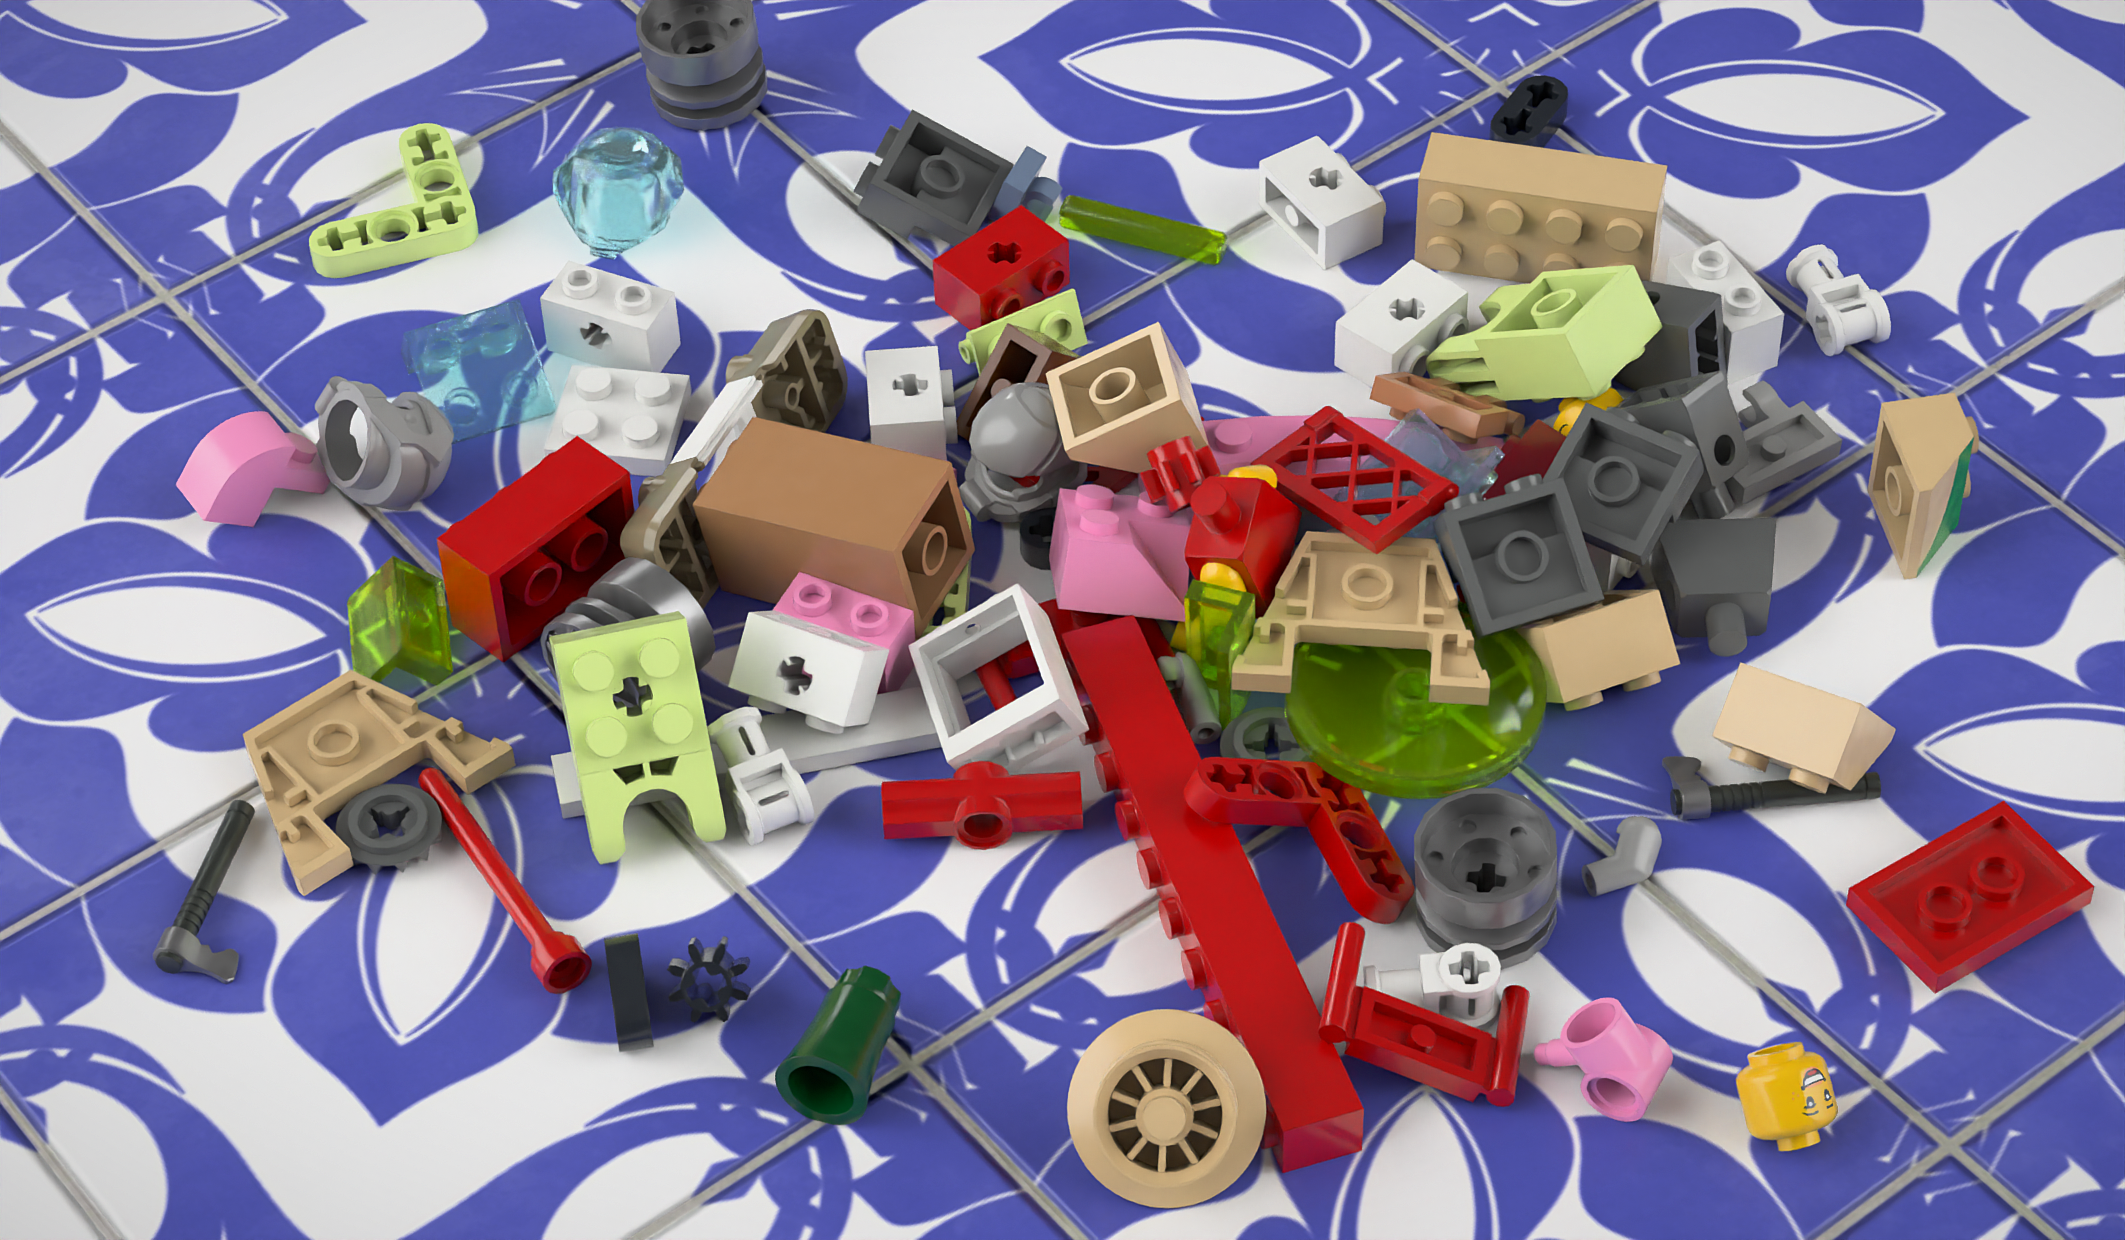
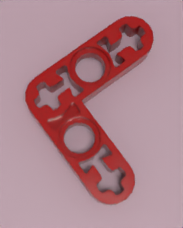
(1311, 798)

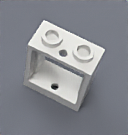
(1021, 728)

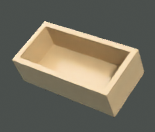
(1534, 210)

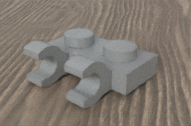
(1780, 443)

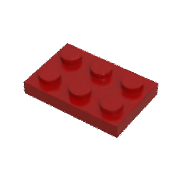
(1969, 896)

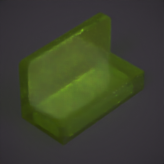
(400, 623)
(1217, 630)

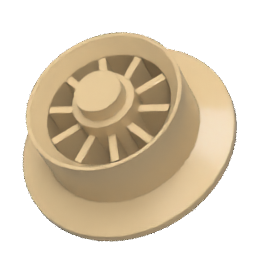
(1166, 1108)

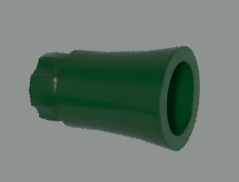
(839, 1052)

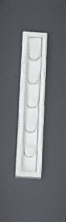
(896, 727)

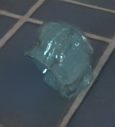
(618, 188)

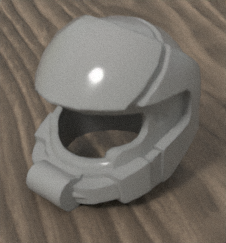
(1019, 438)
(404, 450)

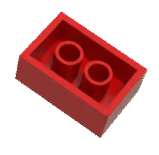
(535, 547)

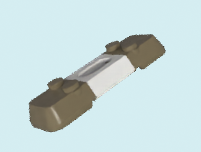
(786, 378)

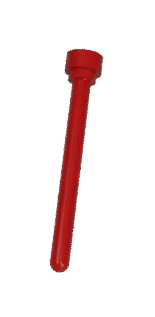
(556, 957)

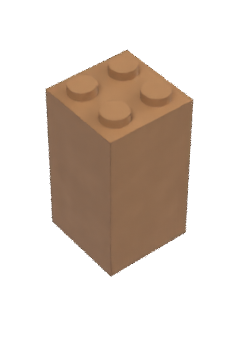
(835, 512)

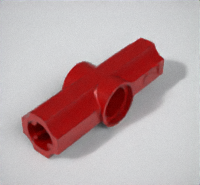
(982, 805)

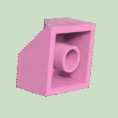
(1119, 554)

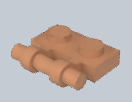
(1459, 413)

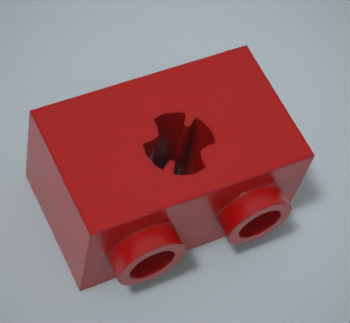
(1001, 269)

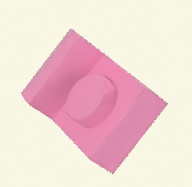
(243, 463)

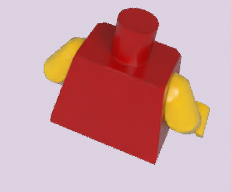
(1240, 536)

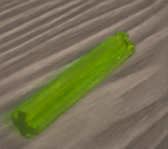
(1143, 230)

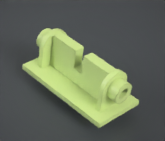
(1055, 317)

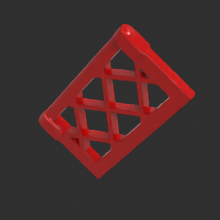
(1346, 515)

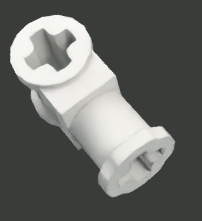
(1838, 306)
(759, 781)
(1441, 984)

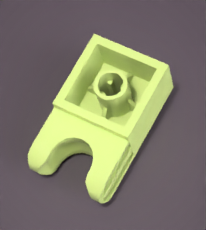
(1552, 336)
(642, 746)

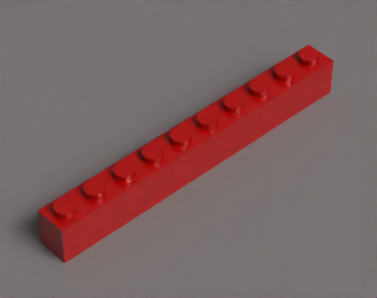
(1210, 895)

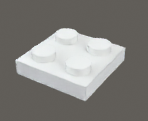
(623, 415)

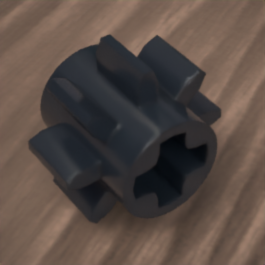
(703, 997)

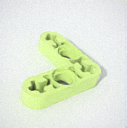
(429, 211)

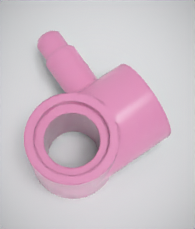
(1618, 1057)

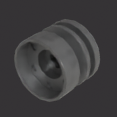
(702, 60)
(628, 593)
(1486, 874)

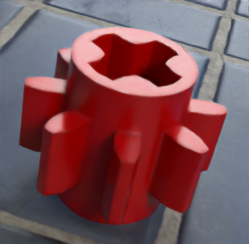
(1178, 472)

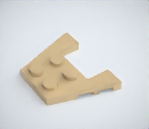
(1353, 597)
(346, 742)

